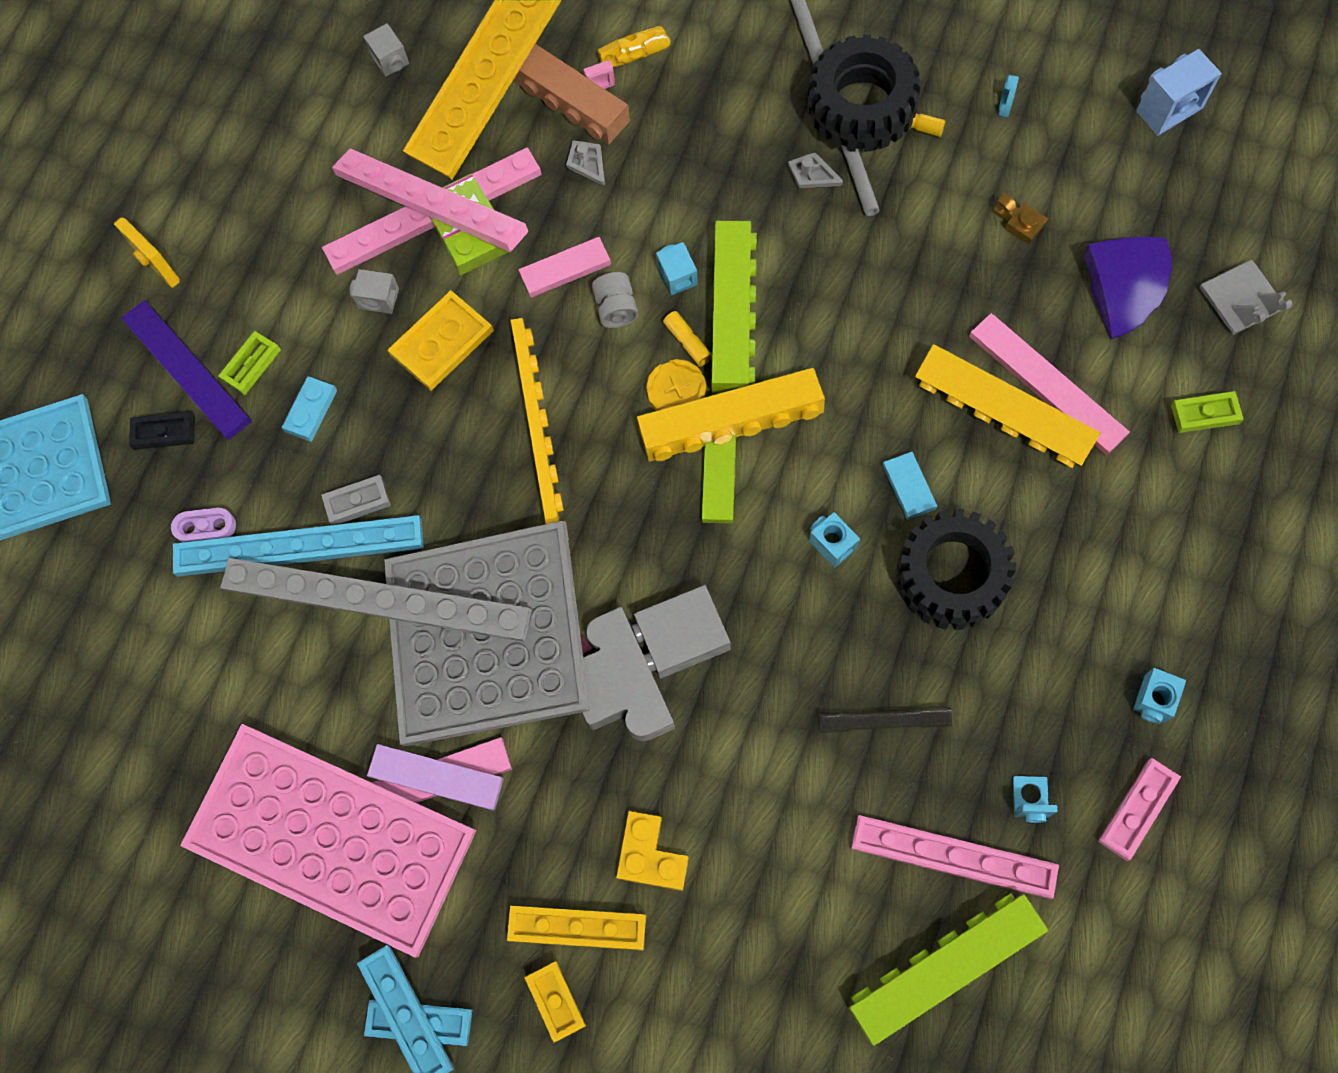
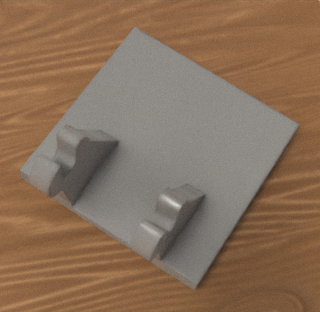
(1243, 297)

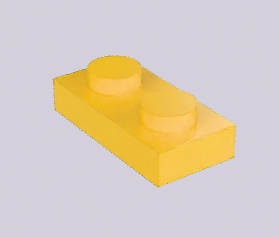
(555, 1001)

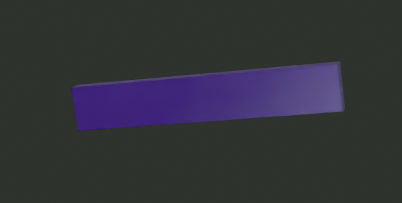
(186, 370)

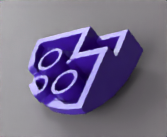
(1128, 280)

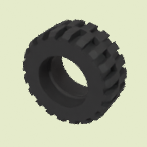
(867, 62)

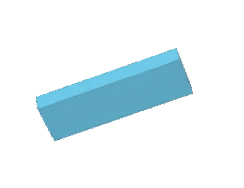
(449, 1023)

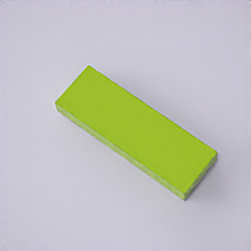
(719, 482)

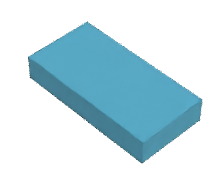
(909, 485)

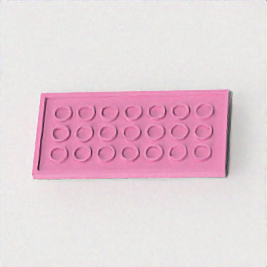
(329, 840)

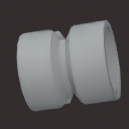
(615, 300)

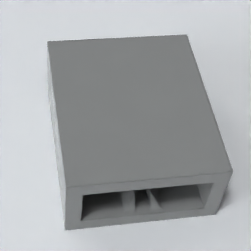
(681, 632)

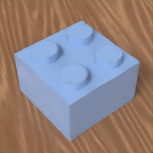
(1178, 91)

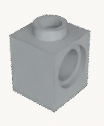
(386, 50)
(374, 291)

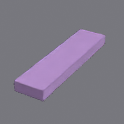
(435, 777)

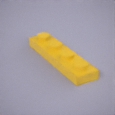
(576, 928)

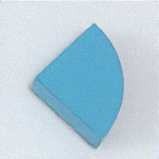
(1008, 96)

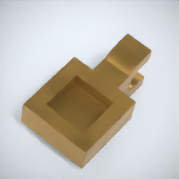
(1022, 221)

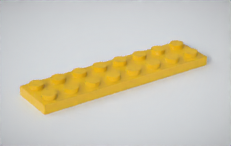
(478, 83)

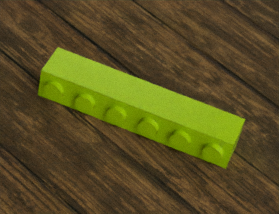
(732, 306)
(946, 969)

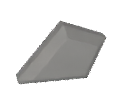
(587, 161)
(813, 172)

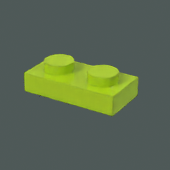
(1207, 412)

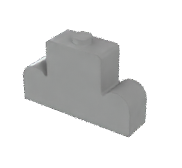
(621, 680)

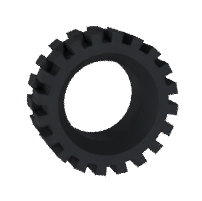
(947, 606)

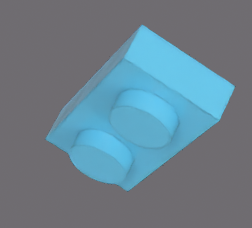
(309, 408)

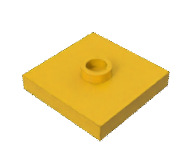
(146, 253)

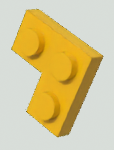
(641, 860)

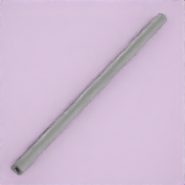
(853, 158)

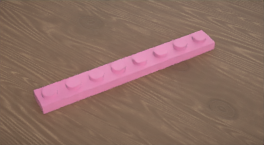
(431, 200)
(409, 223)

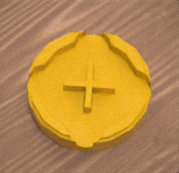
(675, 384)

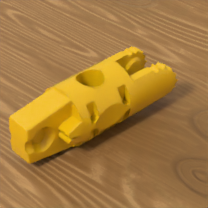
(635, 46)

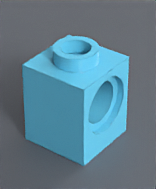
(676, 268)
(833, 552)
(1168, 686)

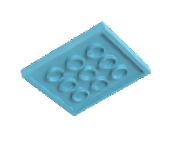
(49, 467)

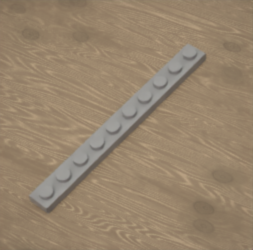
(377, 599)

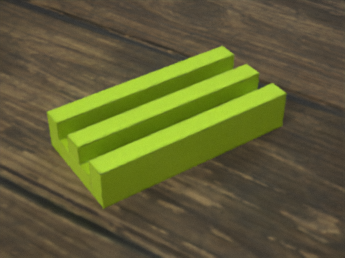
(253, 366)

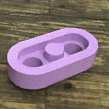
(205, 524)

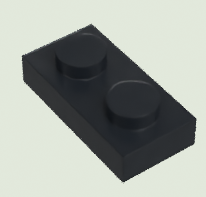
(161, 430)

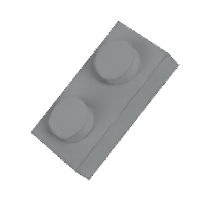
(356, 500)

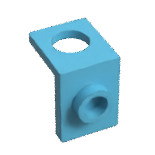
(1032, 812)

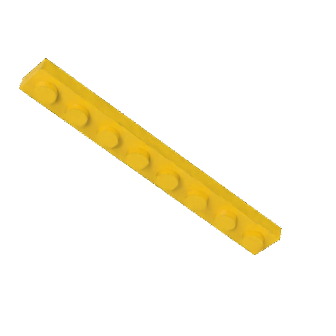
(537, 421)

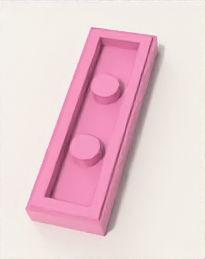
(564, 267)
(1139, 809)

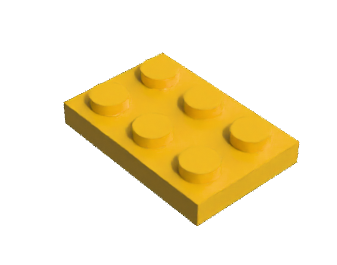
(440, 340)

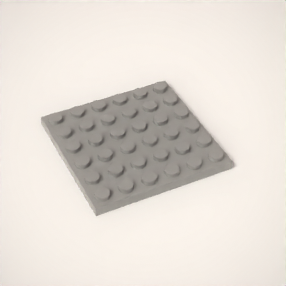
(475, 682)

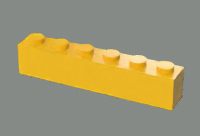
(1007, 404)
(730, 413)

